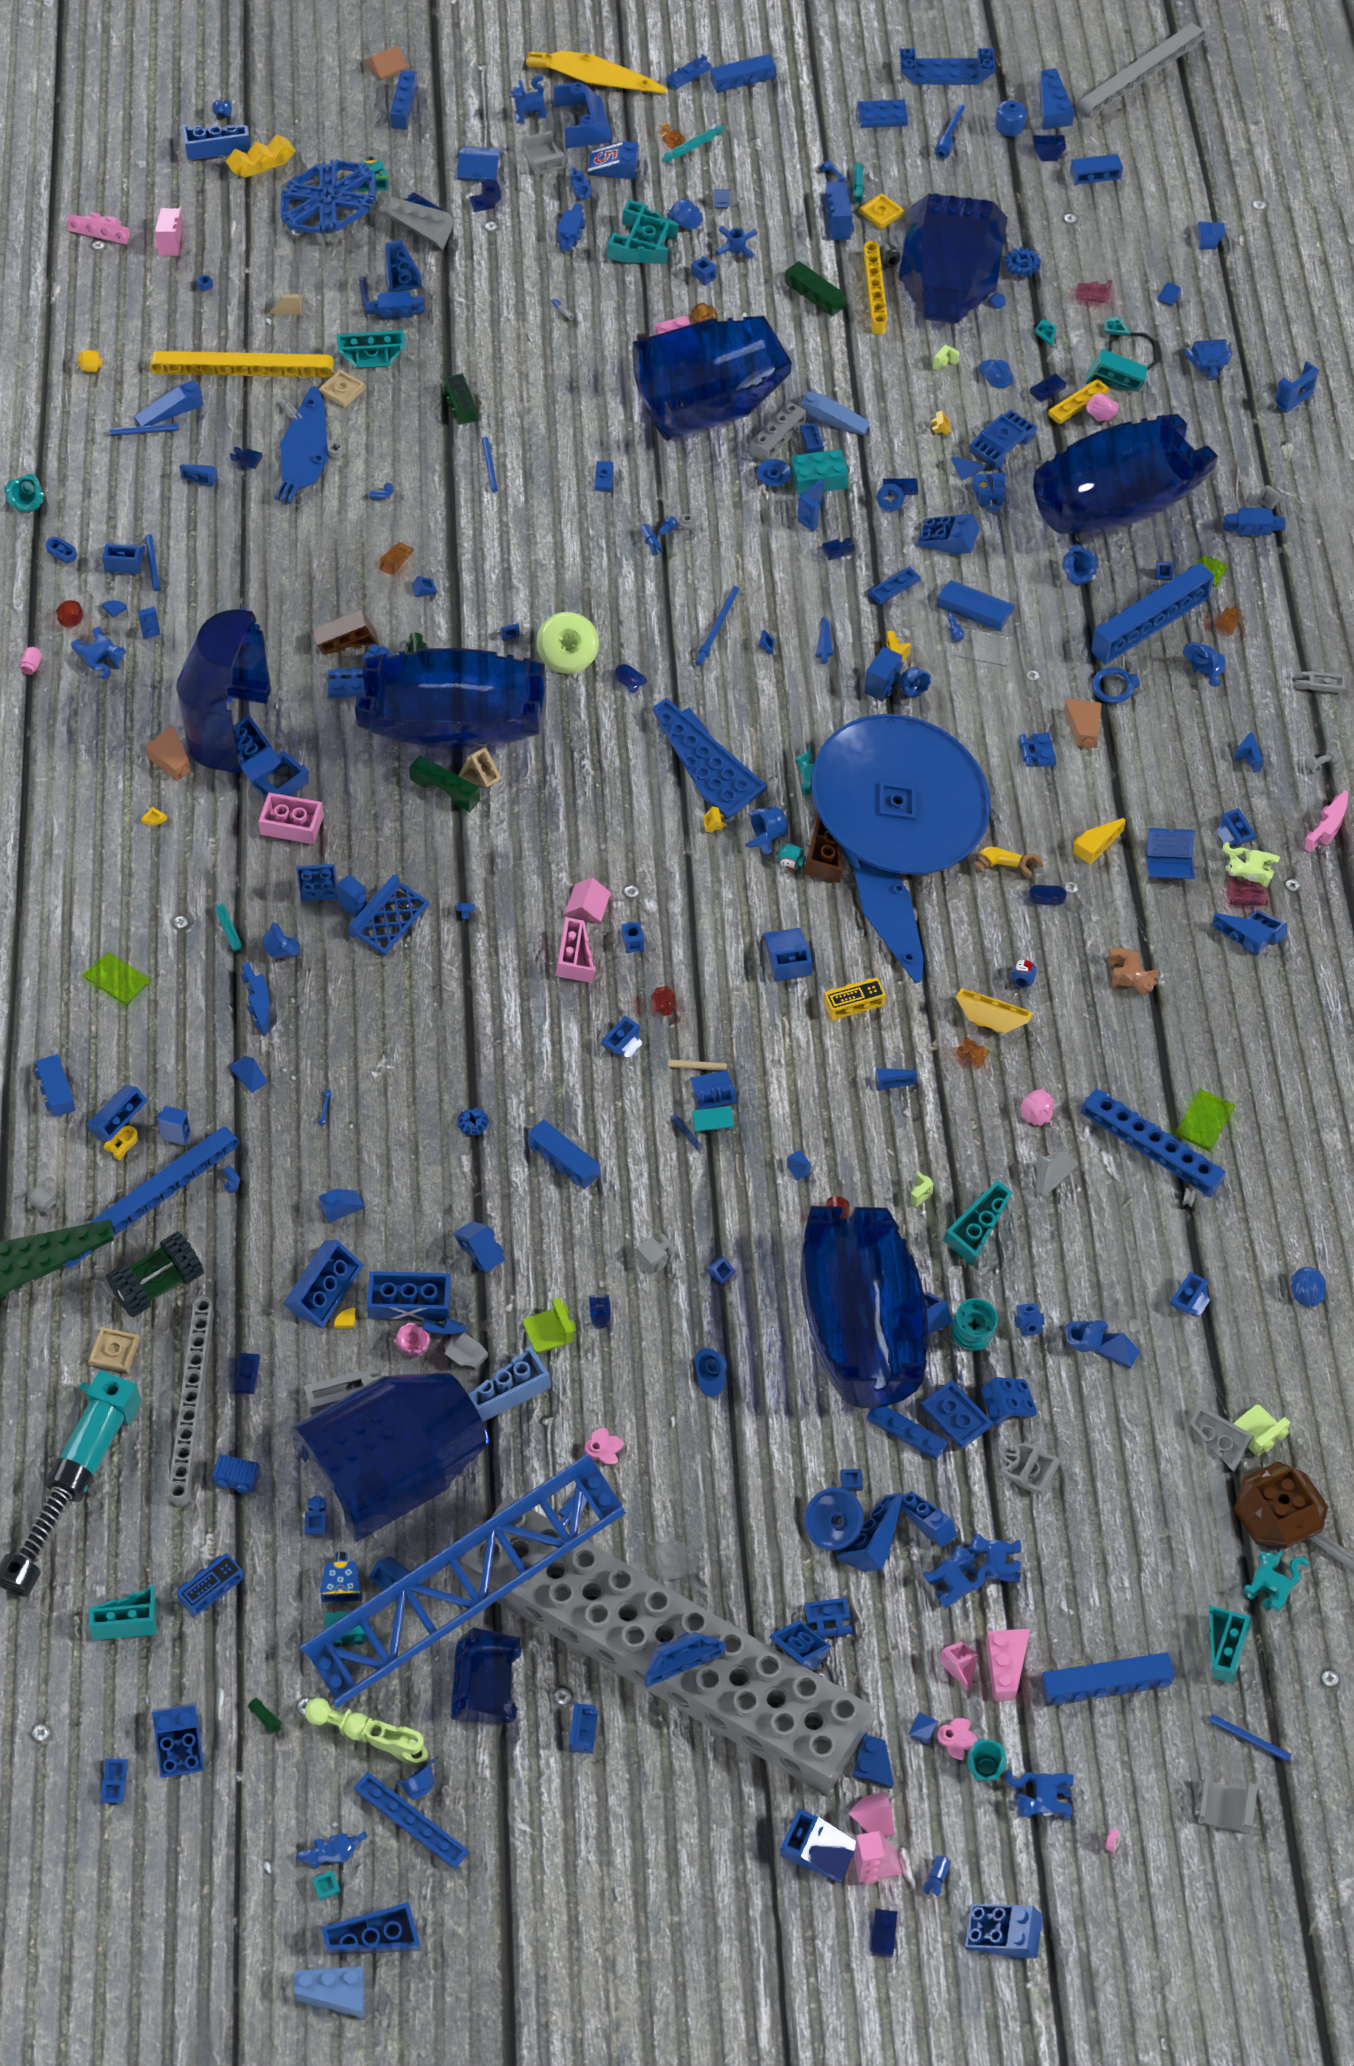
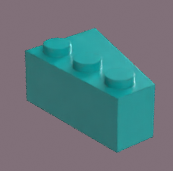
(1117, 371)
(125, 1617)
(1228, 1640)

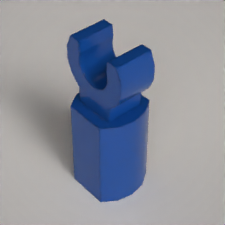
(937, 1875)

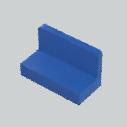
(387, 1572)

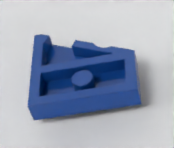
(874, 1762)

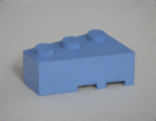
(332, 1989)

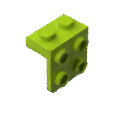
(550, 1328)

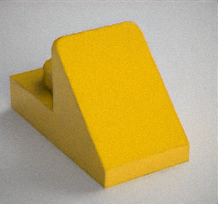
(893, 644)

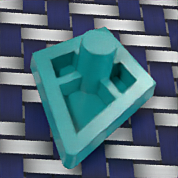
(1116, 327)
(1046, 331)

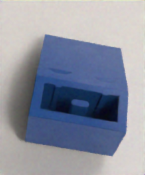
(950, 533)
(317, 882)
(788, 954)
(178, 1739)
(818, 1846)
(1004, 1930)

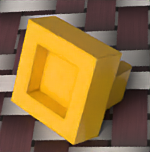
(941, 423)
(712, 820)

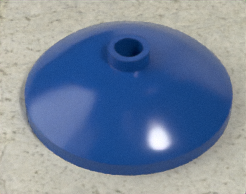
(823, 1517)

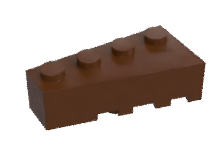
(823, 855)

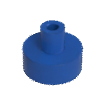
(465, 908)

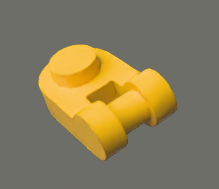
(127, 1137)

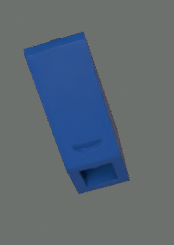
(1247, 932)
(929, 1519)

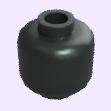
(889, 255)

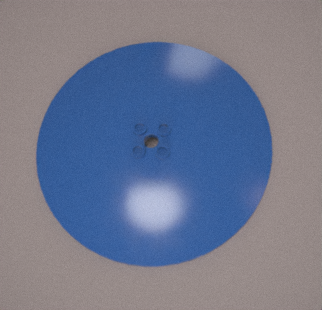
(907, 760)

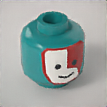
(791, 856)

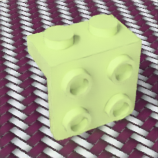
(1264, 1428)

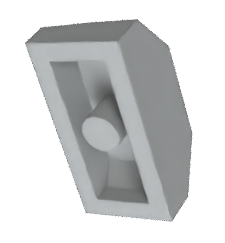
(465, 1350)

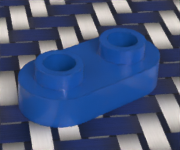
(61, 549)

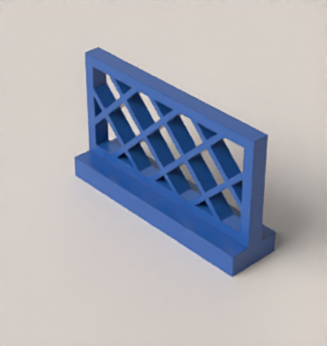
(374, 909)

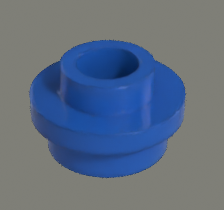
(204, 282)

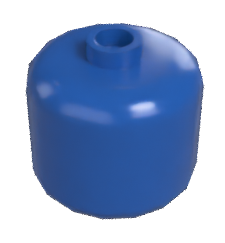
(1010, 118)

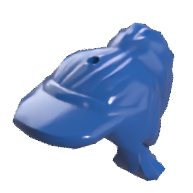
(1205, 660)

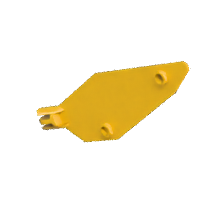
(593, 70)

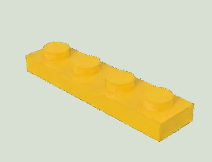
(1077, 401)

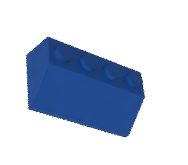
(323, 1283)

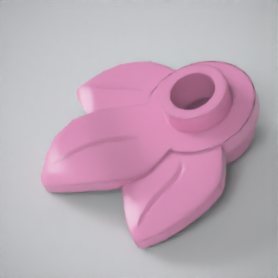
(605, 1445)
(960, 1739)

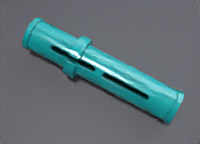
(858, 187)

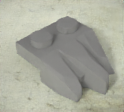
(1030, 1467)

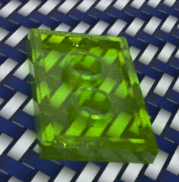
(1205, 1120)

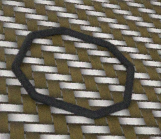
(1139, 334)

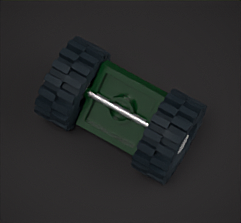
(155, 1274)

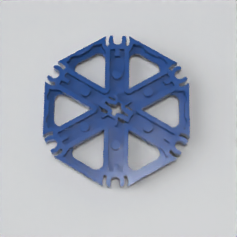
(339, 195)

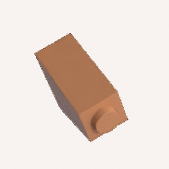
(1083, 720)
(169, 754)

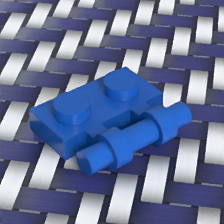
(345, 687)
(1042, 747)
(828, 1612)

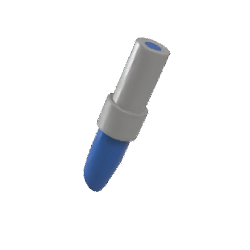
(562, 309)

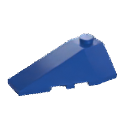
(400, 269)

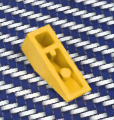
(1096, 840)

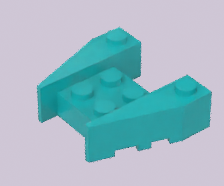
(646, 236)

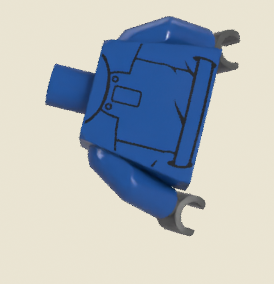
(1209, 356)

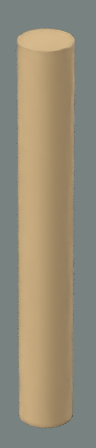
(698, 1065)

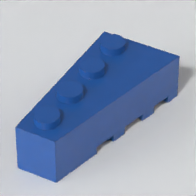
(1055, 103)
(839, 210)

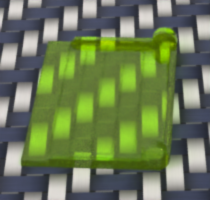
(117, 978)

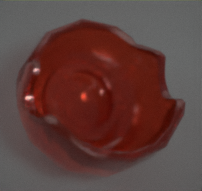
(69, 613)

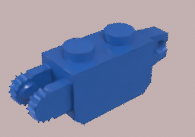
(571, 227)
(395, 305)
(1253, 521)

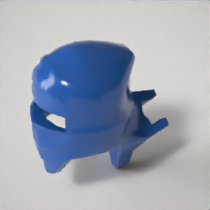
(768, 827)

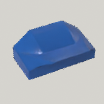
(1210, 234)
(1235, 828)
(623, 1038)
(1191, 1295)

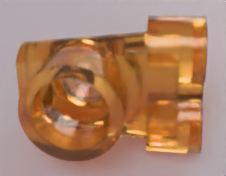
(970, 1049)

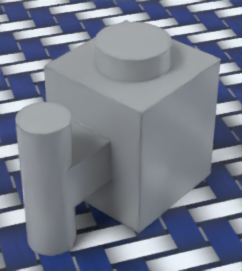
(654, 1255)

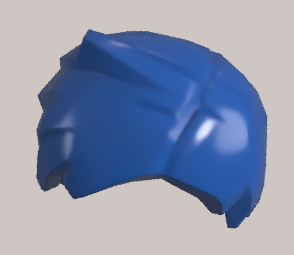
(914, 681)

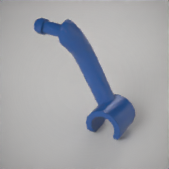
(828, 165)

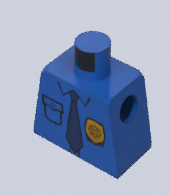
(989, 490)

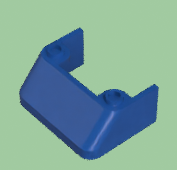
(593, 127)

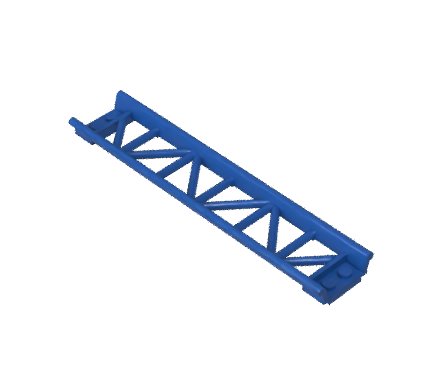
(328, 1658)

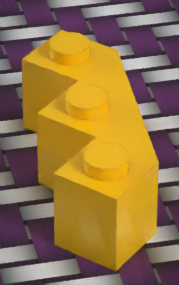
(261, 157)

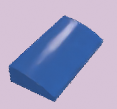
(975, 605)

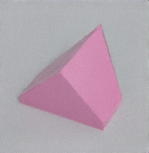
(959, 1662)
(874, 1814)

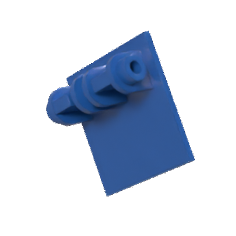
(713, 1090)

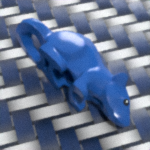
(580, 184)
(336, 1850)

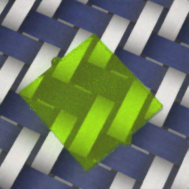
(1215, 567)

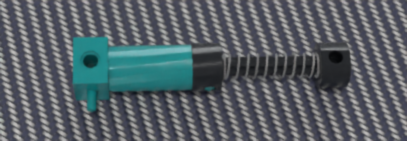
(110, 1405)

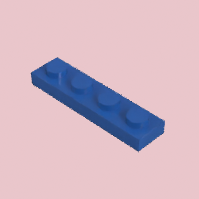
(907, 1431)

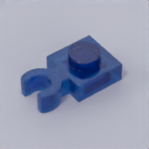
(247, 458)
(836, 549)

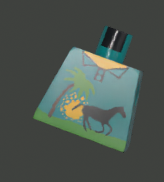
(380, 173)

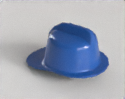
(996, 372)
(710, 1371)
(420, 1781)

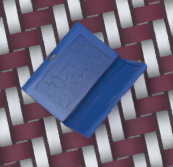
(478, 163)
(1170, 853)

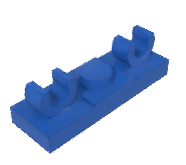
(688, 72)

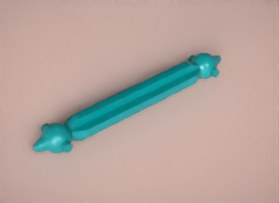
(693, 143)

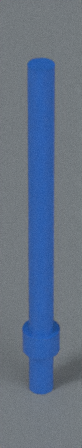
(705, 649)

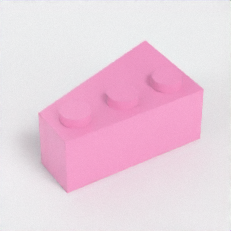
(168, 232)
(875, 1858)

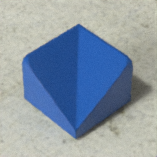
(798, 1165)
(923, 1728)

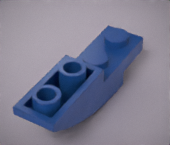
(258, 998)

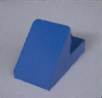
(1249, 750)

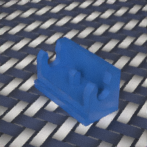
(583, 1728)

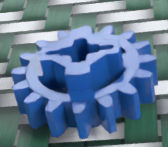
(1021, 260)

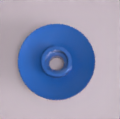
(773, 472)

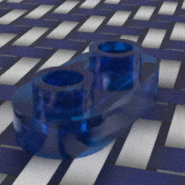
(1047, 895)

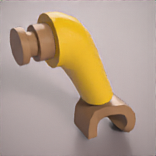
(996, 856)

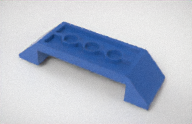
(947, 70)

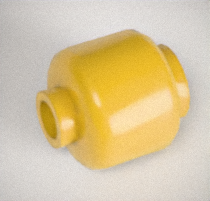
(89, 361)

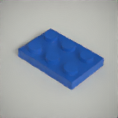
(882, 113)
(956, 1414)

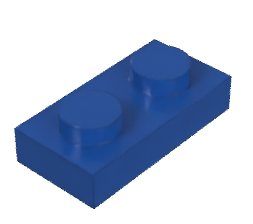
(148, 622)

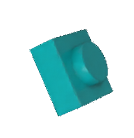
(326, 1885)

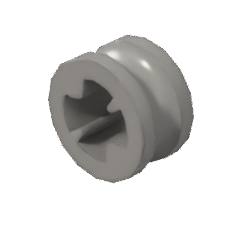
(335, 454)
(1189, 1197)

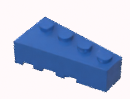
(215, 141)
(255, 751)
(374, 1932)

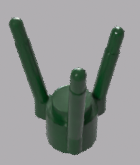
(415, 642)

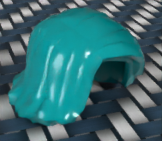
(24, 493)

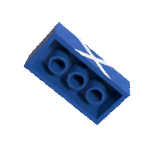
(409, 1295)

